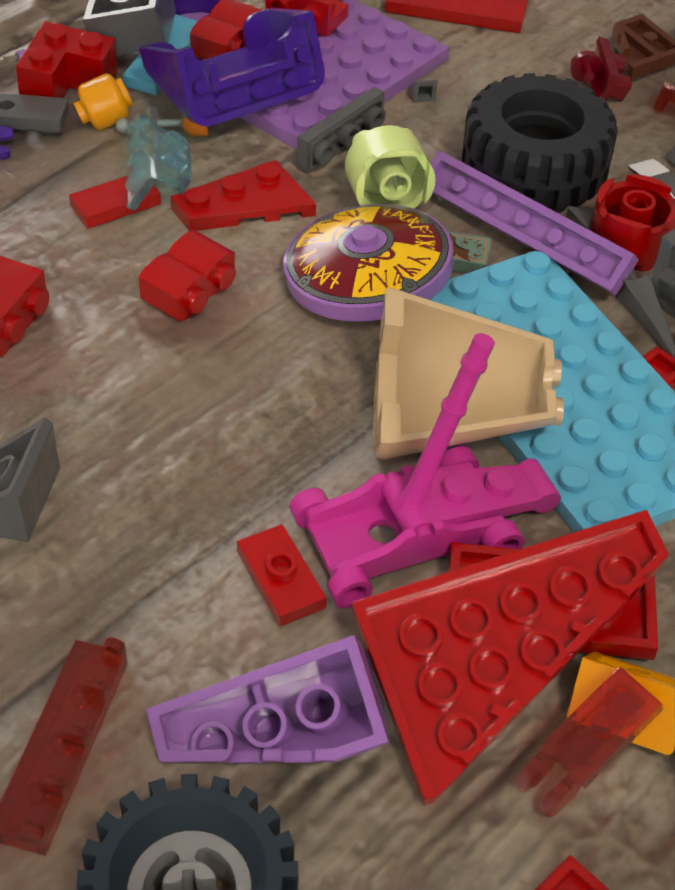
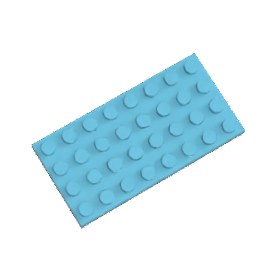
(618, 412)

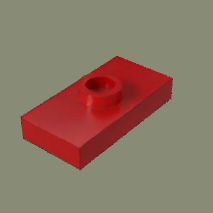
(281, 575)

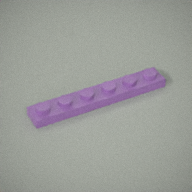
(532, 224)

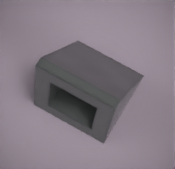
(423, 91)
(579, 216)

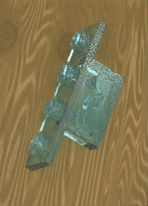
(155, 156)

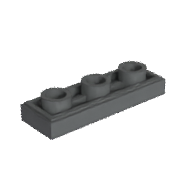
(33, 112)
(337, 130)

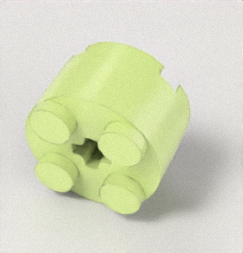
(389, 168)

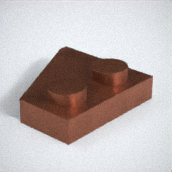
(643, 46)

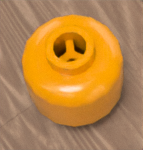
(103, 101)

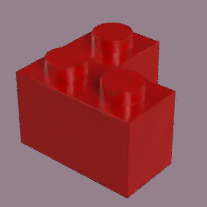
(63, 60)

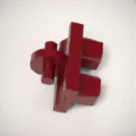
(602, 71)

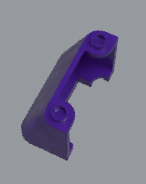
(275, 66)

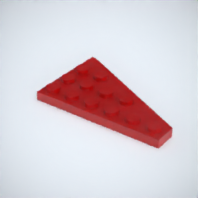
(485, 639)

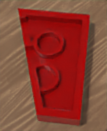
(246, 194)

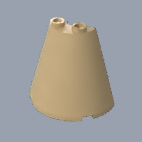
(422, 358)

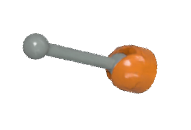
(193, 129)

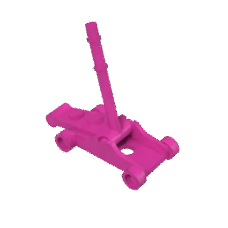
(427, 504)

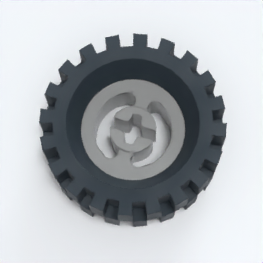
(189, 839)

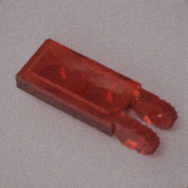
(591, 738)

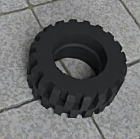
(541, 138)

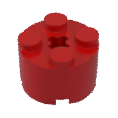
(635, 216)

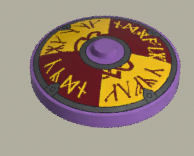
(355, 253)

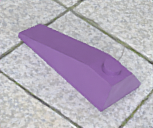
(288, 712)

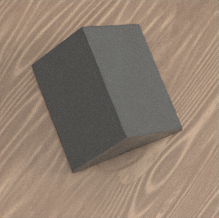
(26, 477)

